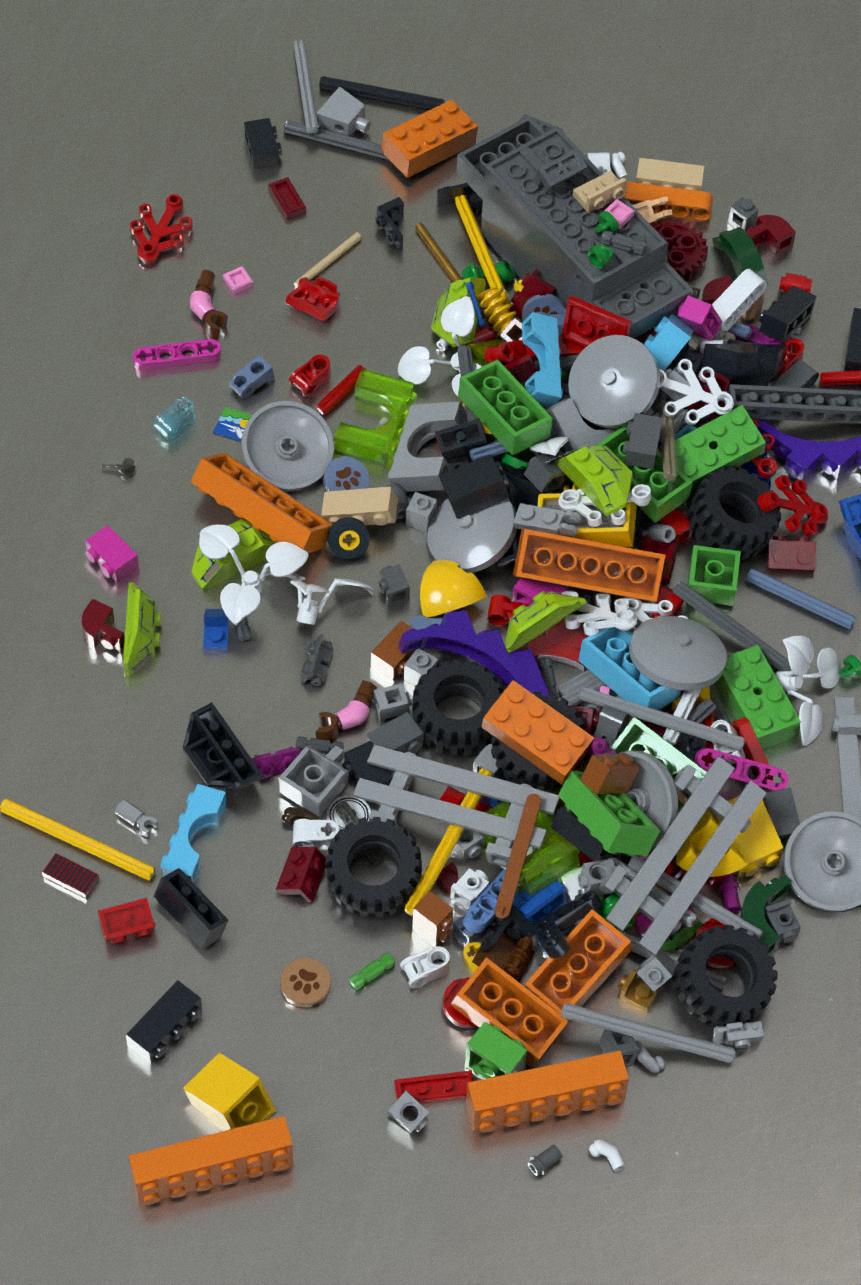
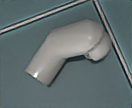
(652, 1064)

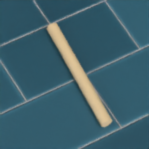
(330, 258)

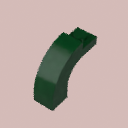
(741, 251)
(755, 903)

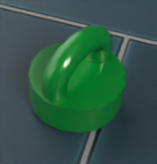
(607, 222)
(599, 255)
(505, 270)
(472, 271)
(851, 668)

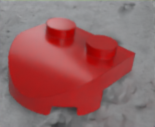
(315, 298)

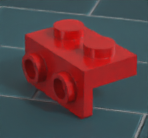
(126, 919)

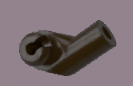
(293, 813)

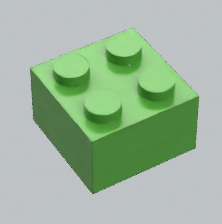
(714, 574)
(493, 1053)

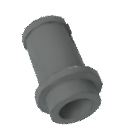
(544, 1160)

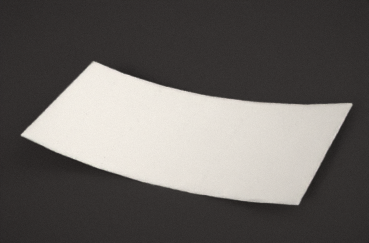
(562, 660)

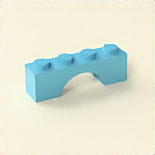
(541, 335)
(203, 809)

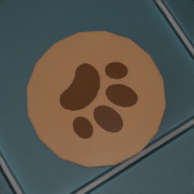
(305, 982)

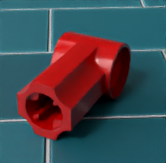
(501, 610)

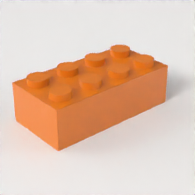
(429, 138)
(537, 732)
(576, 975)
(504, 1002)

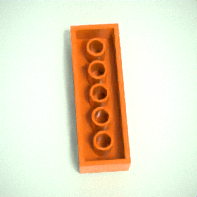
(260, 502)
(589, 565)
(546, 1091)
(211, 1160)

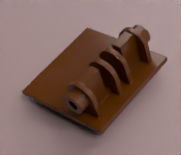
(508, 955)

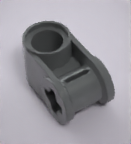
(611, 724)

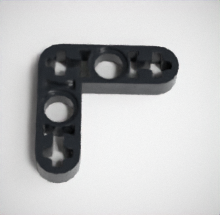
(550, 927)

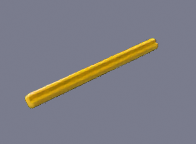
(479, 245)
(77, 839)
(442, 853)

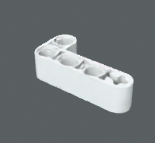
(736, 301)

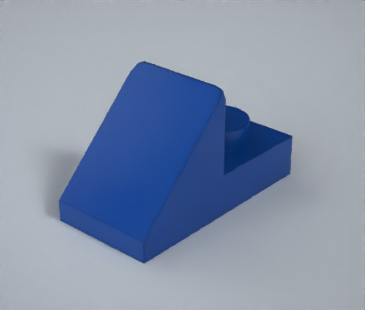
(215, 631)

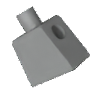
(343, 114)

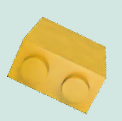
(758, 842)
(229, 1094)

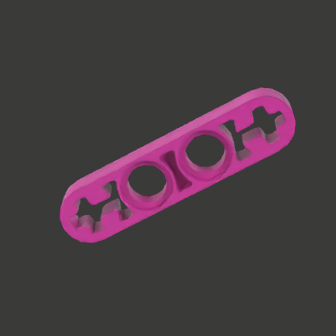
(177, 357)
(741, 769)

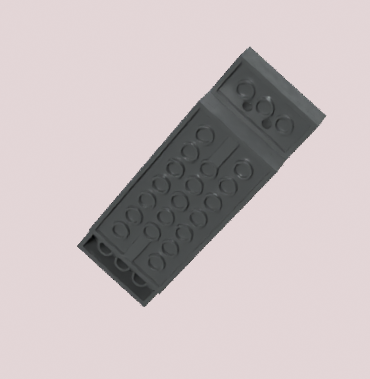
(556, 232)

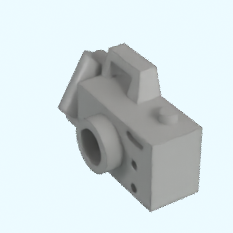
(738, 1034)

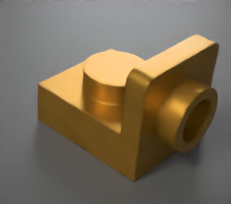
(637, 992)

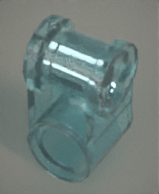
(175, 418)

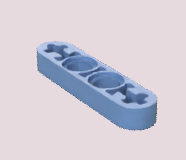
(487, 897)

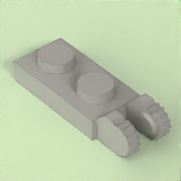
(546, 520)

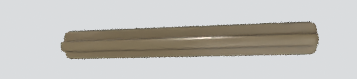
(668, 443)

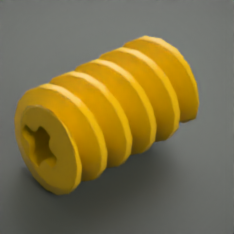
(496, 309)

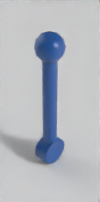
(470, 287)

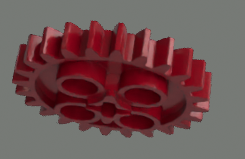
(689, 250)

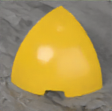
(448, 588)
(731, 861)

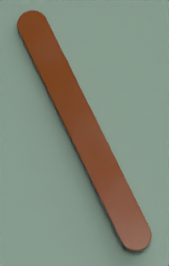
(517, 856)

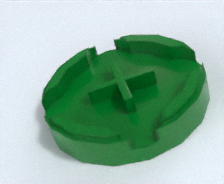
(514, 461)

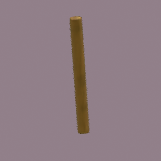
(436, 250)

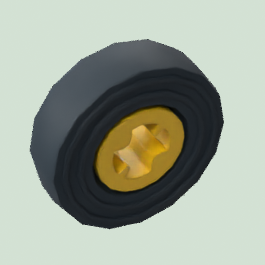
(351, 549)

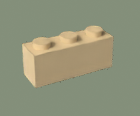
(670, 174)
(368, 505)

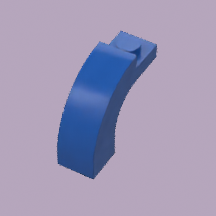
(851, 513)

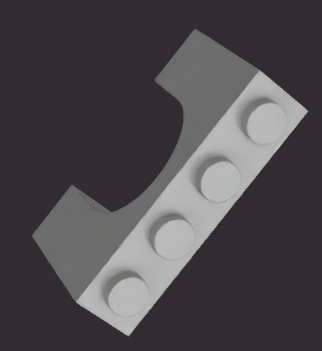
(569, 424)
(419, 427)

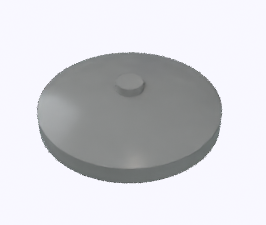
(614, 381)
(287, 445)
(474, 539)
(677, 653)
(654, 791)
(826, 861)

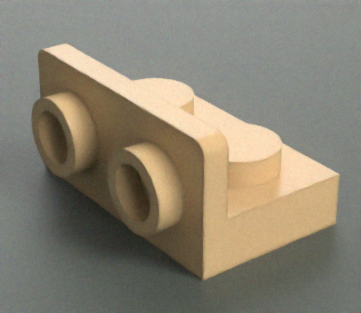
(600, 191)

